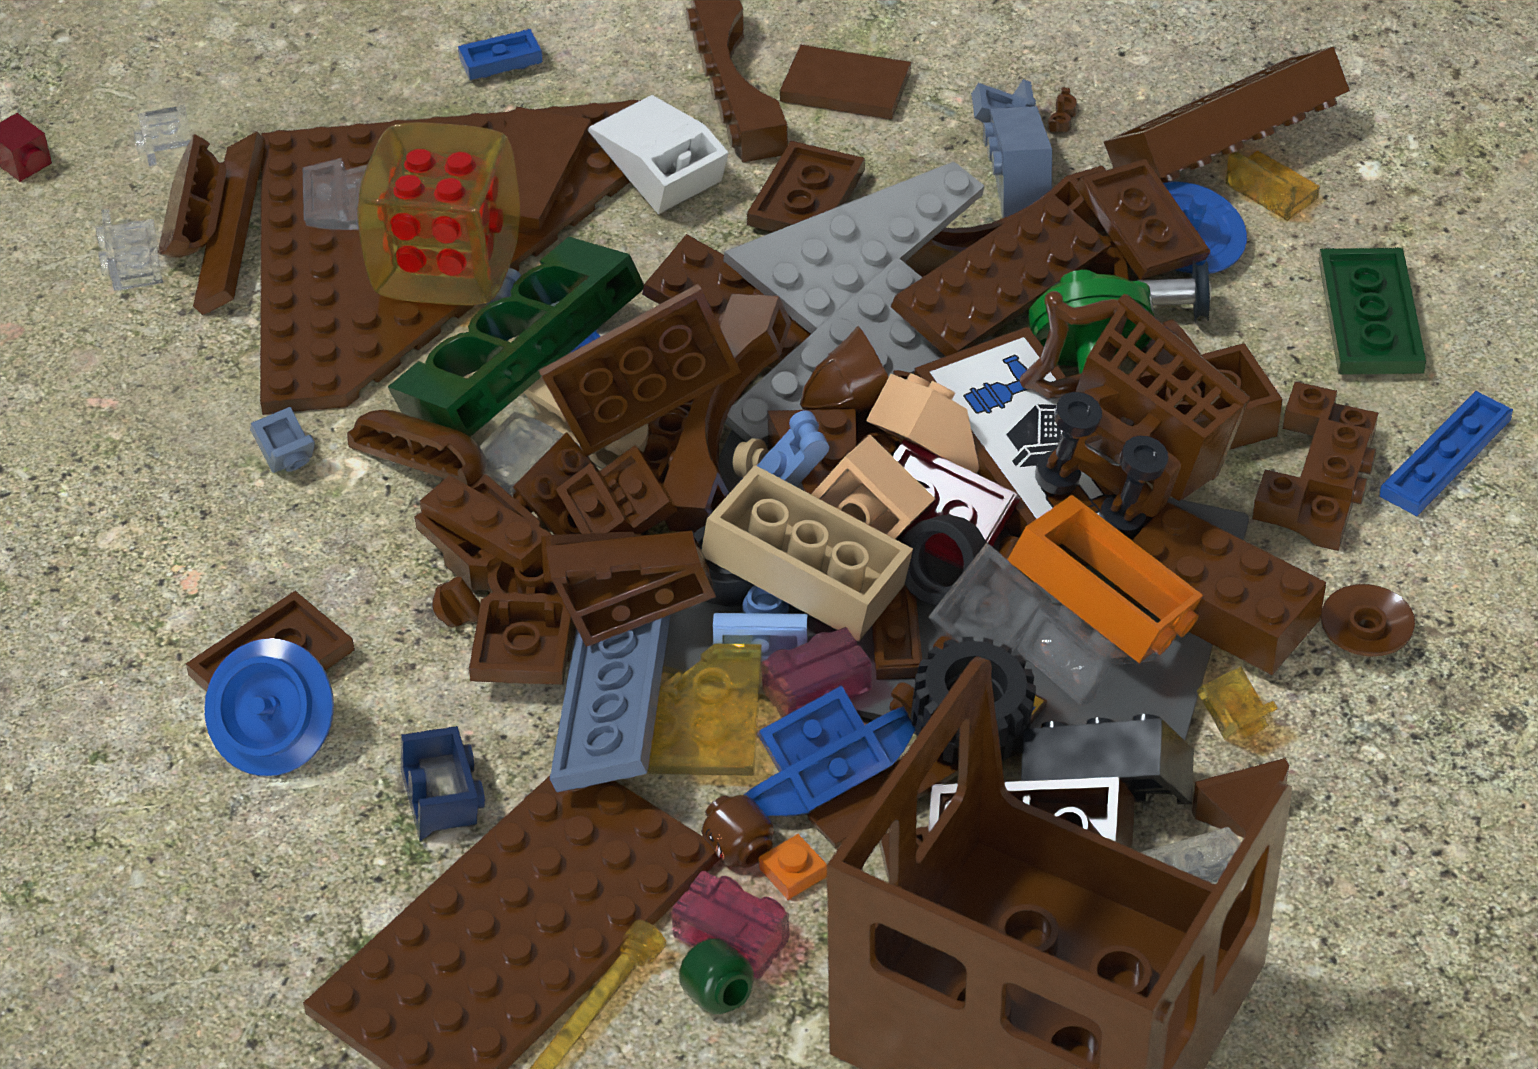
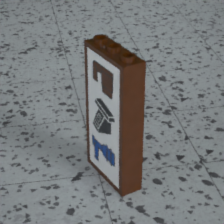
(1012, 423)

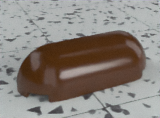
(193, 201)
(418, 445)

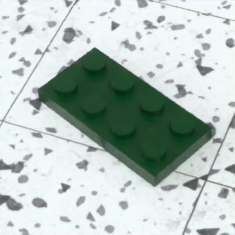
(1371, 311)

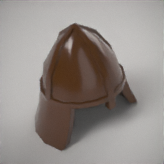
(846, 378)

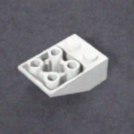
(662, 151)

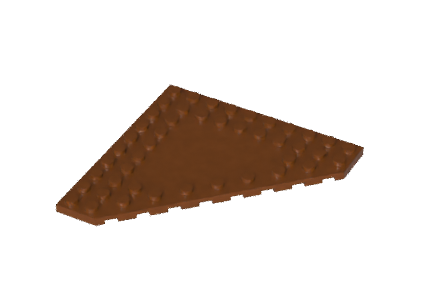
(319, 314)

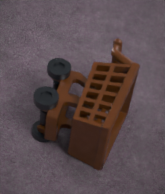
(1092, 405)

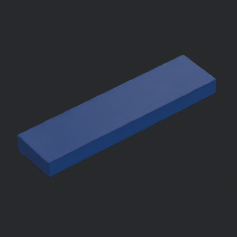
(1445, 453)

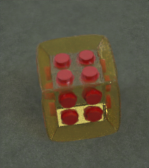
(439, 213)

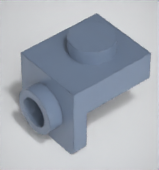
(987, 97)
(283, 441)

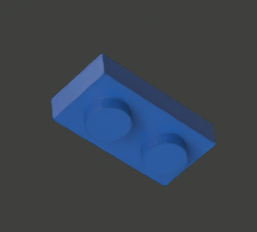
(500, 54)

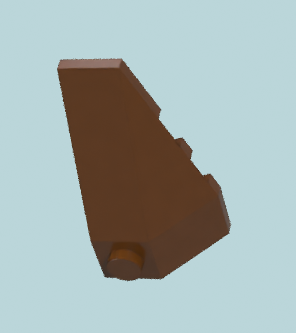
(1091, 803)

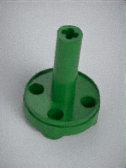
(1081, 289)

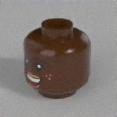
(737, 830)

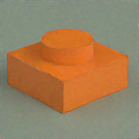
(793, 866)

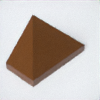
(1237, 796)

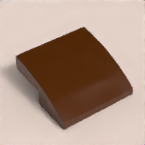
(617, 498)

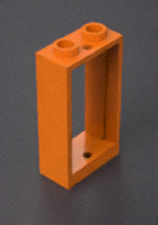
(1121, 563)

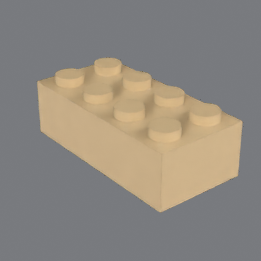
(806, 552)

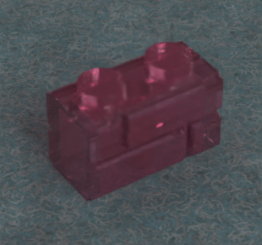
(814, 669)
(726, 912)

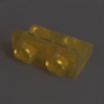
(1270, 184)

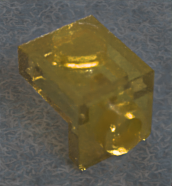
(1235, 705)

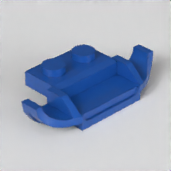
(826, 752)

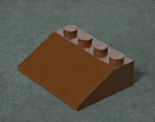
(640, 370)

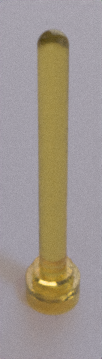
(641, 946)

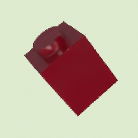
(22, 147)

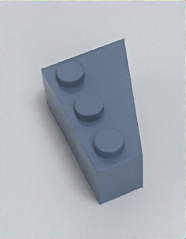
(1018, 156)

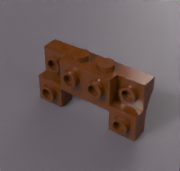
(1331, 478)

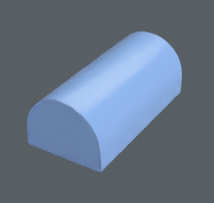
(767, 629)

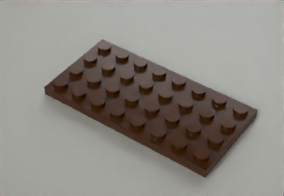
(512, 931)

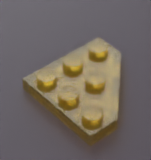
(710, 715)

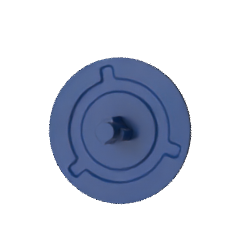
(1215, 222)
(269, 707)

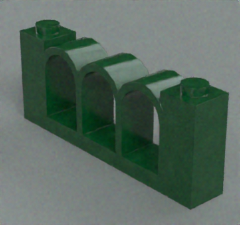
(591, 289)

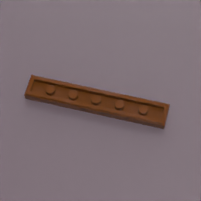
(226, 247)

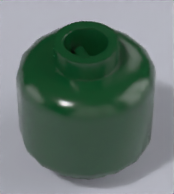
(716, 976)

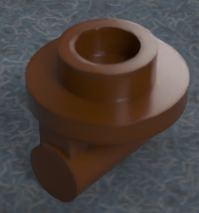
(455, 603)

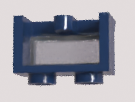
(440, 780)

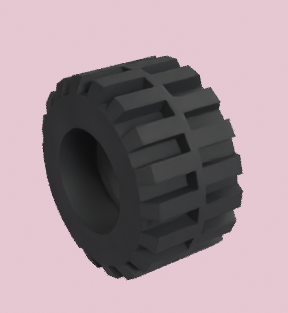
(1011, 687)

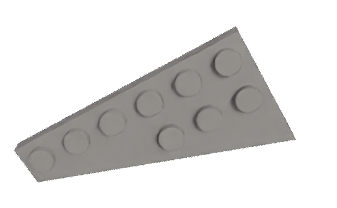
(836, 253)
(890, 335)

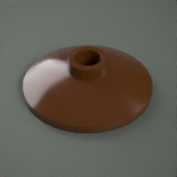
(1367, 620)

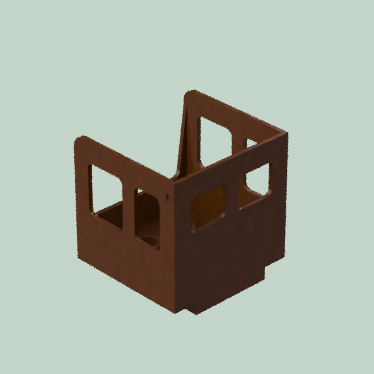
(1029, 933)

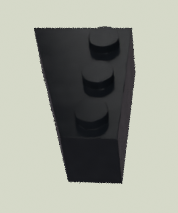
(1139, 752)

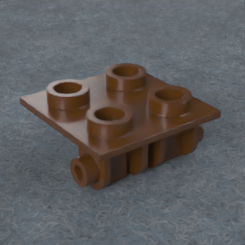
(538, 485)

